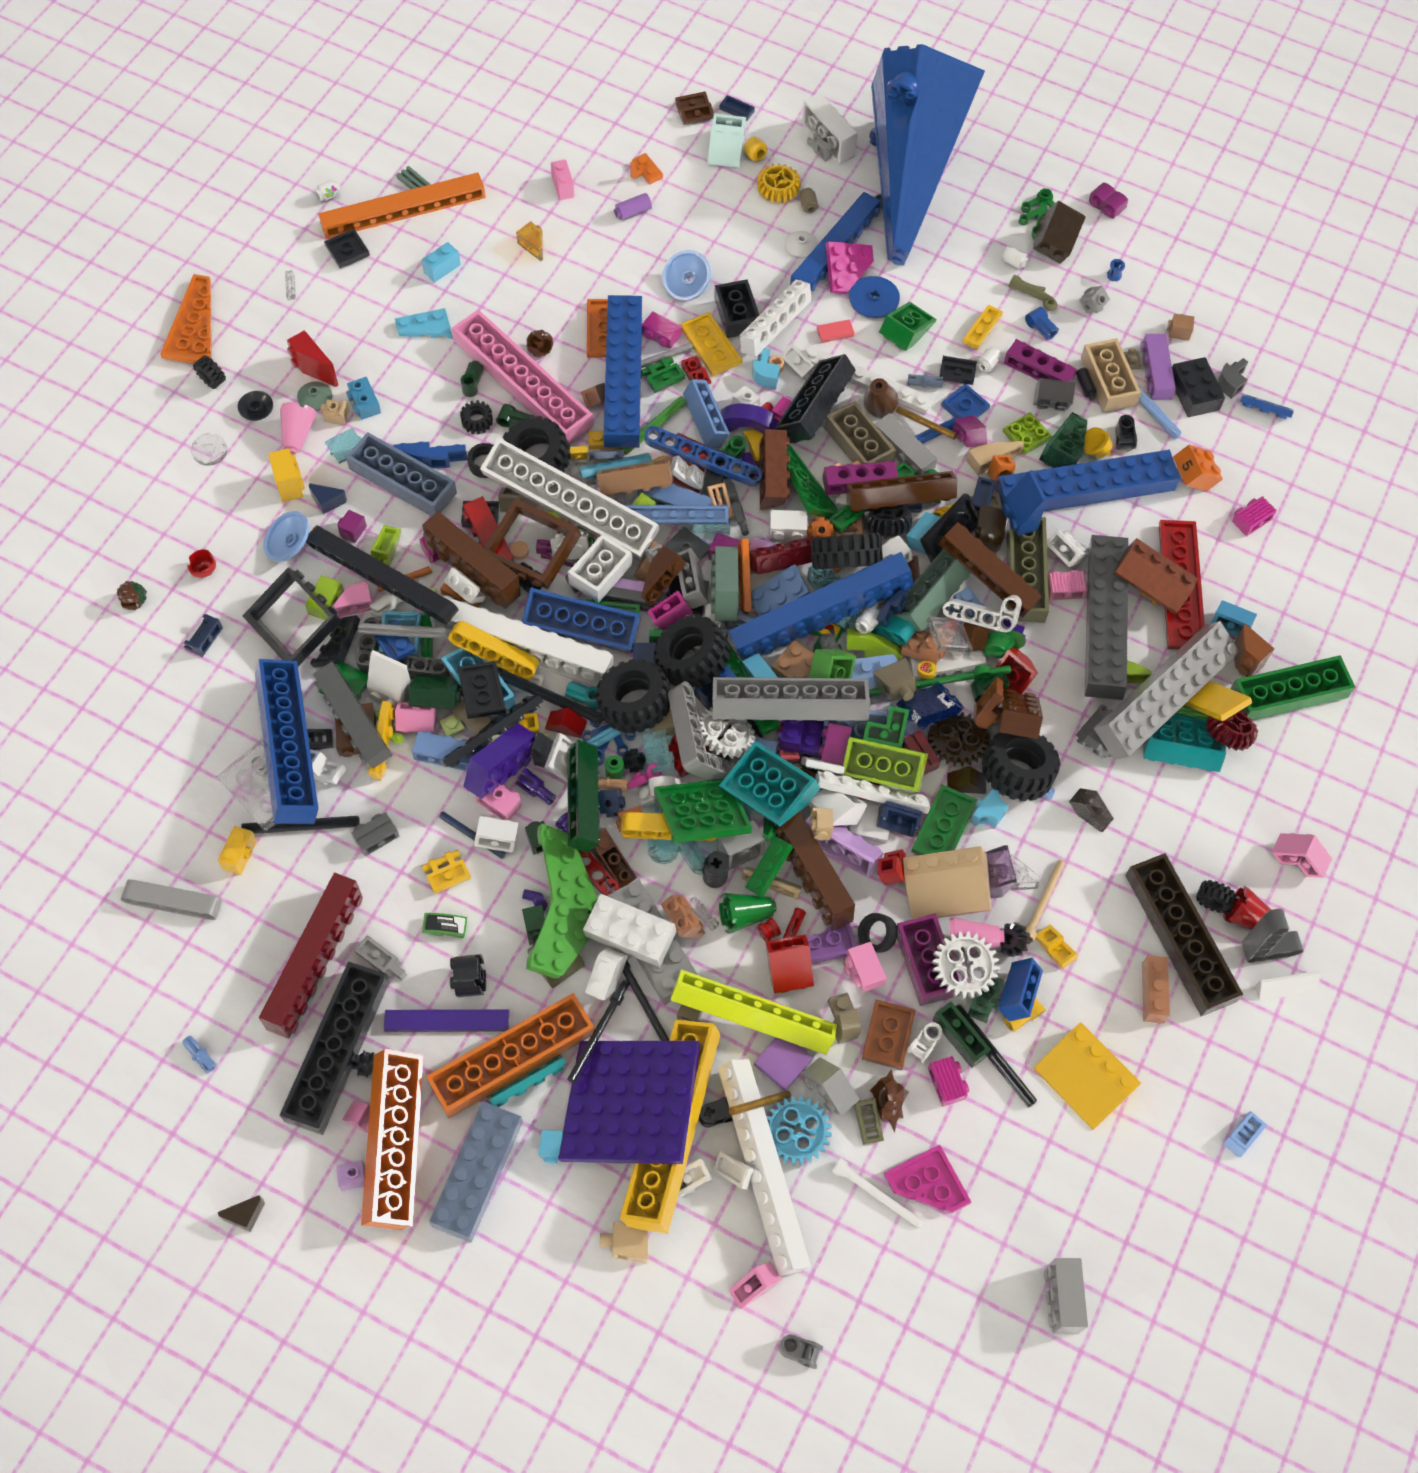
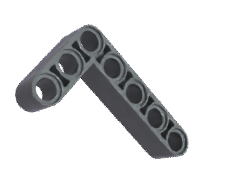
(430, 665)
(1271, 939)

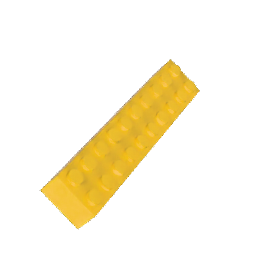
(656, 1187)

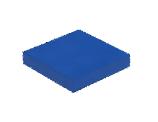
(965, 403)

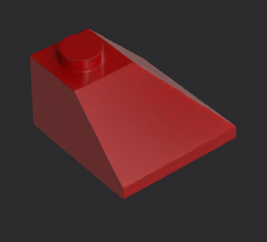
(1021, 670)

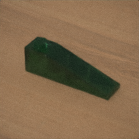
(1067, 443)

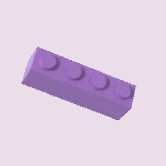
(1158, 366)

